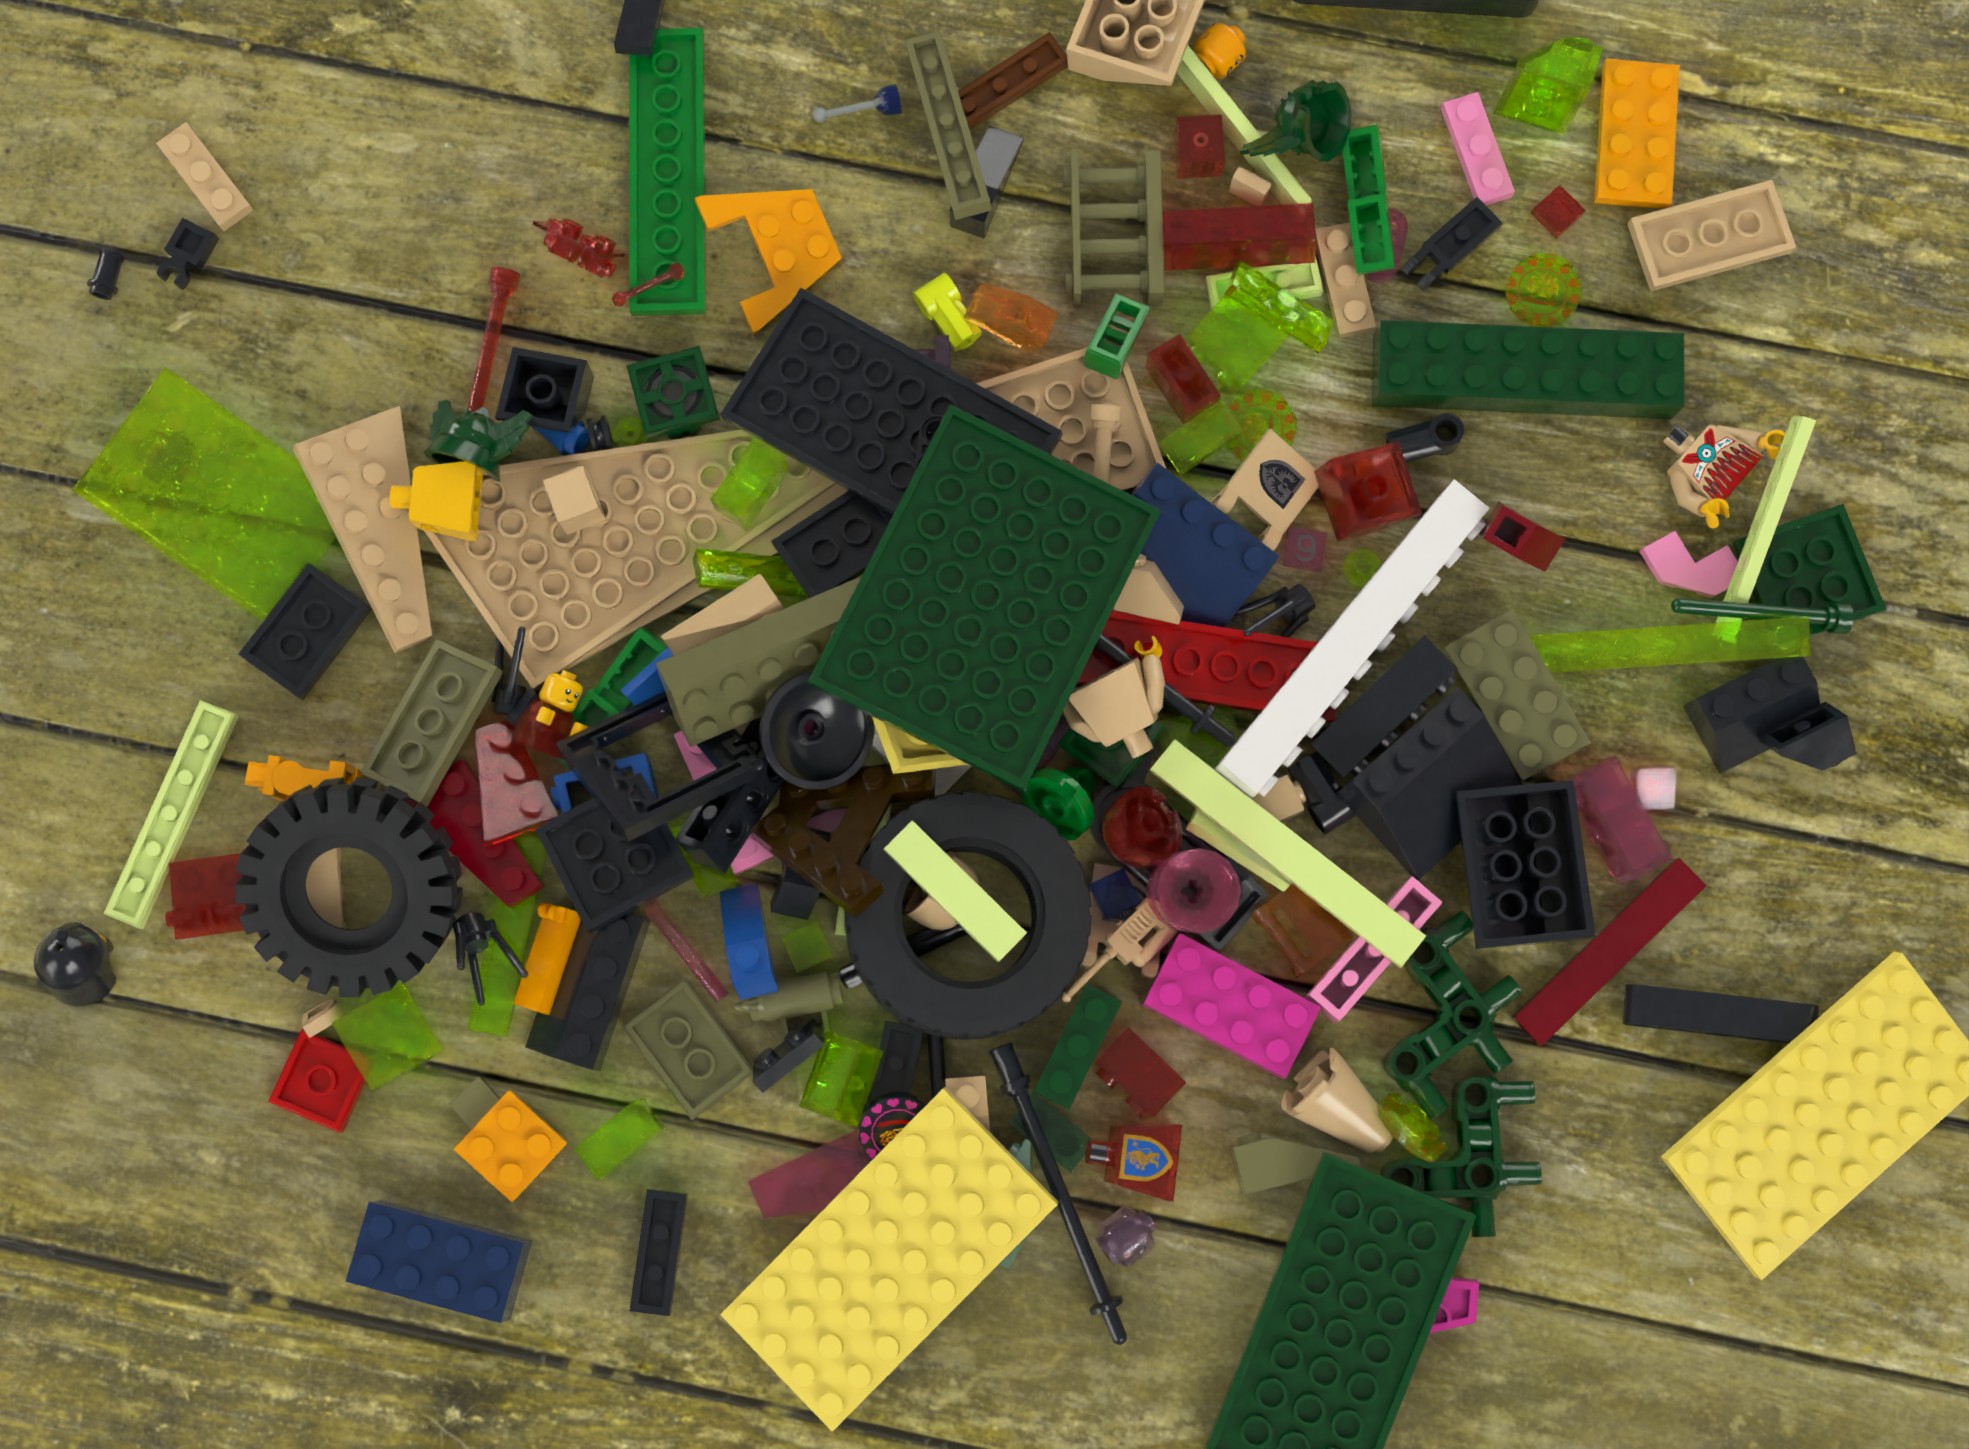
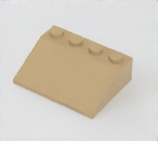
(1132, 39)

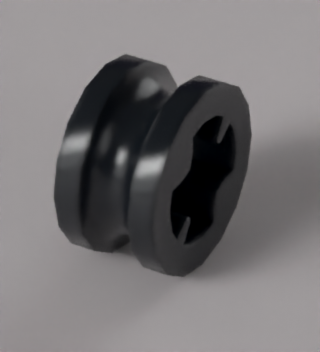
(600, 433)

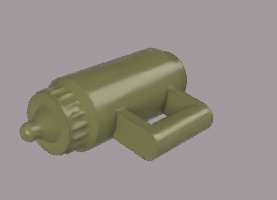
(795, 998)

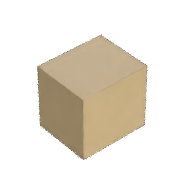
(574, 500)

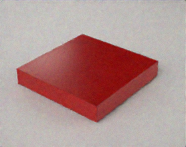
(319, 1082)

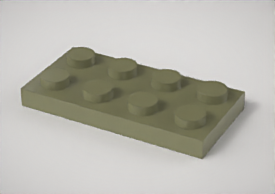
(1517, 694)
(432, 722)

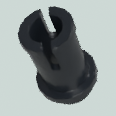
(106, 275)

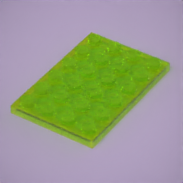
(210, 494)

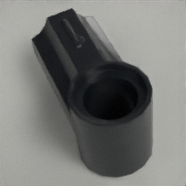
(1421, 440)
(1321, 793)

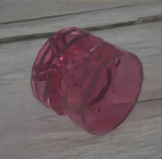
(1216, 893)

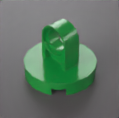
(1062, 799)

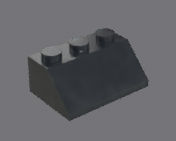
(1755, 702)

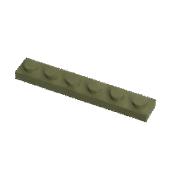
(948, 125)

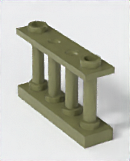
(1146, 210)

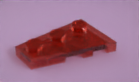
(509, 786)

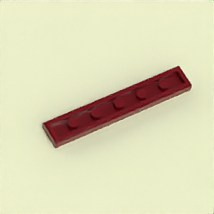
(1608, 951)

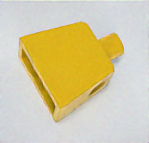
(443, 499)

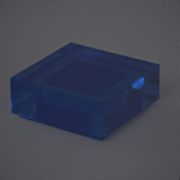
(1114, 894)

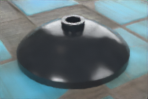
(826, 754)

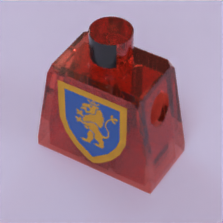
(1139, 1158)

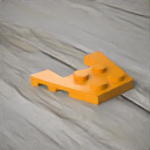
(789, 238)

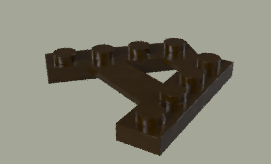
(834, 865)

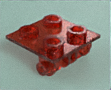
(569, 242)
(204, 897)

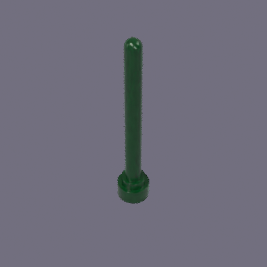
(1835, 617)

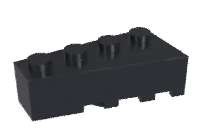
(1384, 706)

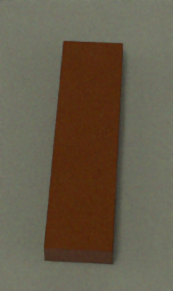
(1012, 79)

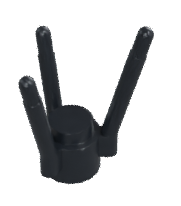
(1291, 605)
(508, 694)
(473, 935)

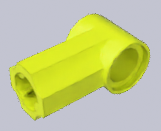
(943, 304)

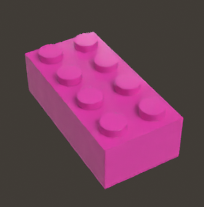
(1231, 1006)

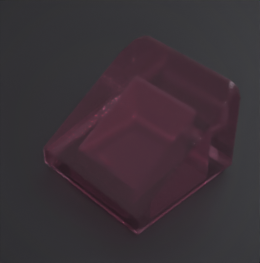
(1655, 786)

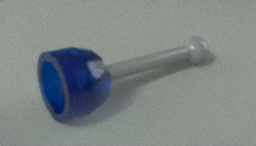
(886, 101)

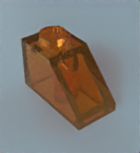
(1012, 316)

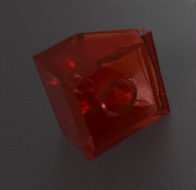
(1367, 491)

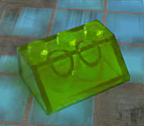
(1550, 84)

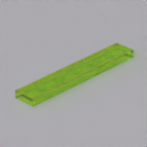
(497, 974)

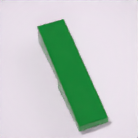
(1368, 200)
(606, 697)

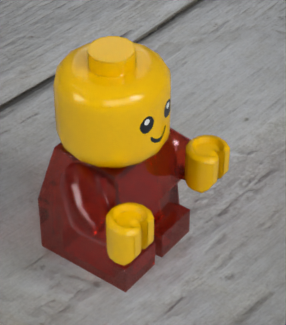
(549, 718)

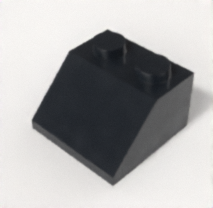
(547, 387)

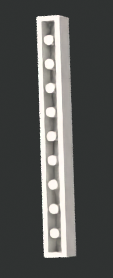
(1351, 640)

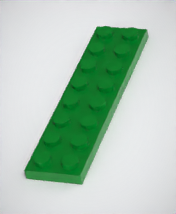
(667, 173)

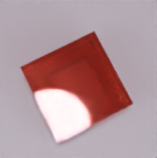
(1558, 211)

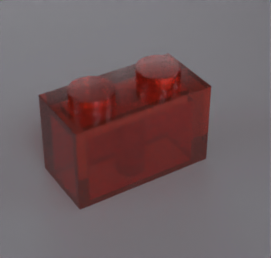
(1181, 379)
(1138, 1073)

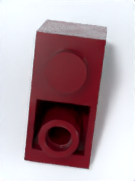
(1521, 536)

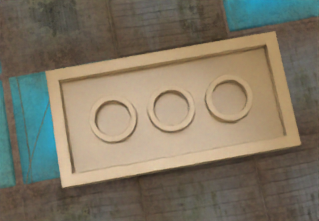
(1711, 235)

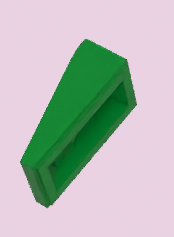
(1107, 357)

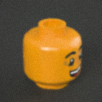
(1220, 49)

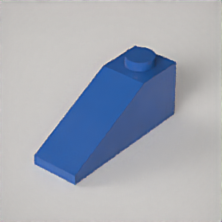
(747, 942)

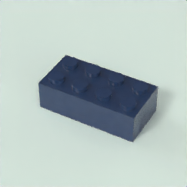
(439, 1261)

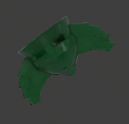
(1309, 121)
(474, 437)

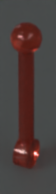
(675, 271)

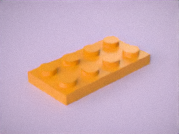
(1637, 134)

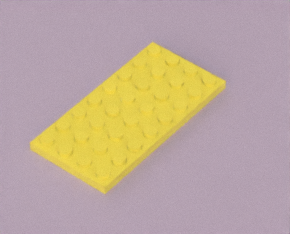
(1825, 1115)
(889, 1258)

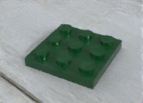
(1817, 564)

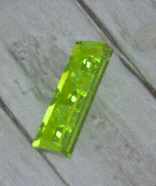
(1279, 307)
(732, 569)

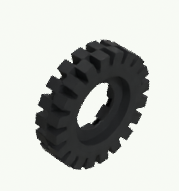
(364, 819)

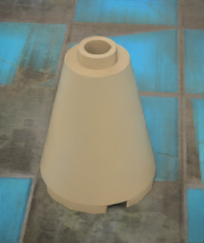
(1336, 1103)

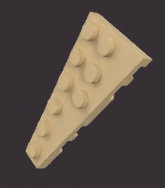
(353, 480)

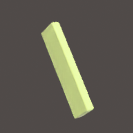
(955, 891)

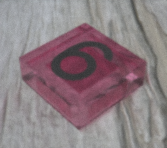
(1304, 549)

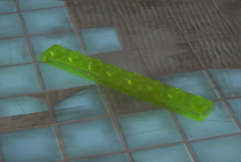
(1675, 644)

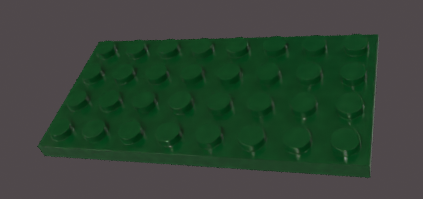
(1343, 1315)

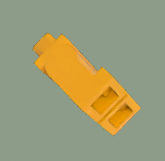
(284, 777)

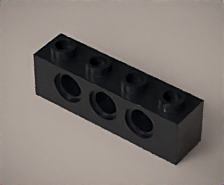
(723, 825)

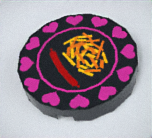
(885, 1119)

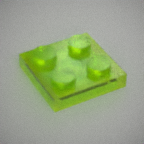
(387, 1037)

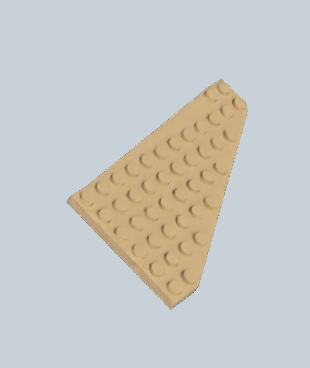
(622, 573)

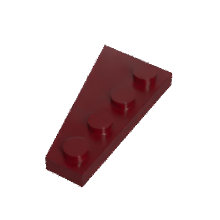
(499, 866)

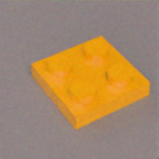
(510, 1145)

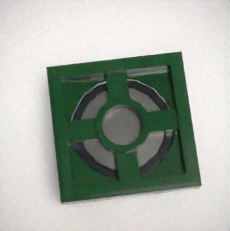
(674, 395)

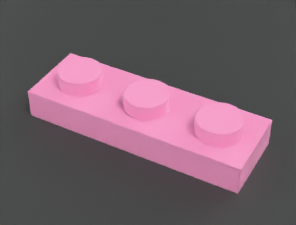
(1477, 149)

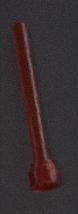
(503, 284)

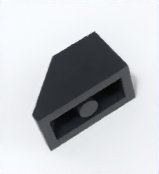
(1814, 738)

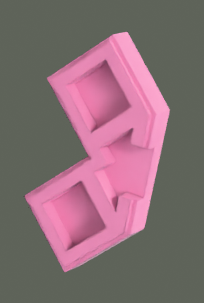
(1676, 568)

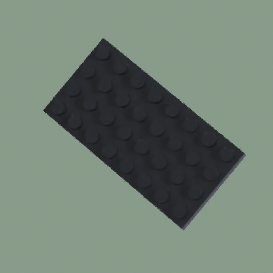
(856, 400)

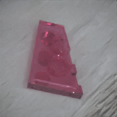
(811, 1179)

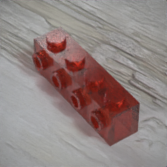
(1239, 234)

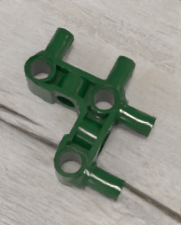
(1445, 1035)
(1477, 1144)

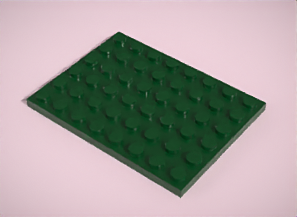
(985, 598)

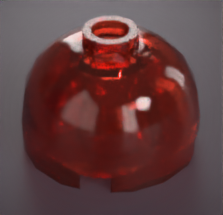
(1141, 828)

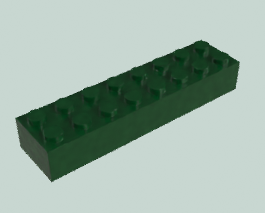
(1528, 369)

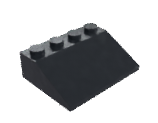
(1412, 786)
(1525, 865)

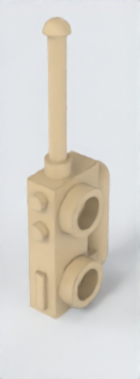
(1125, 946)

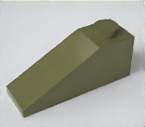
(1275, 1162)

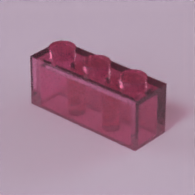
(1619, 821)

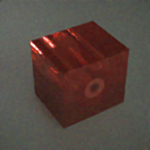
(1199, 146)

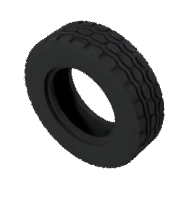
(1057, 935)

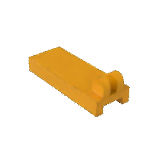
(547, 958)

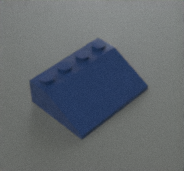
(1201, 550)

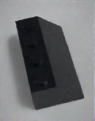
(590, 993)

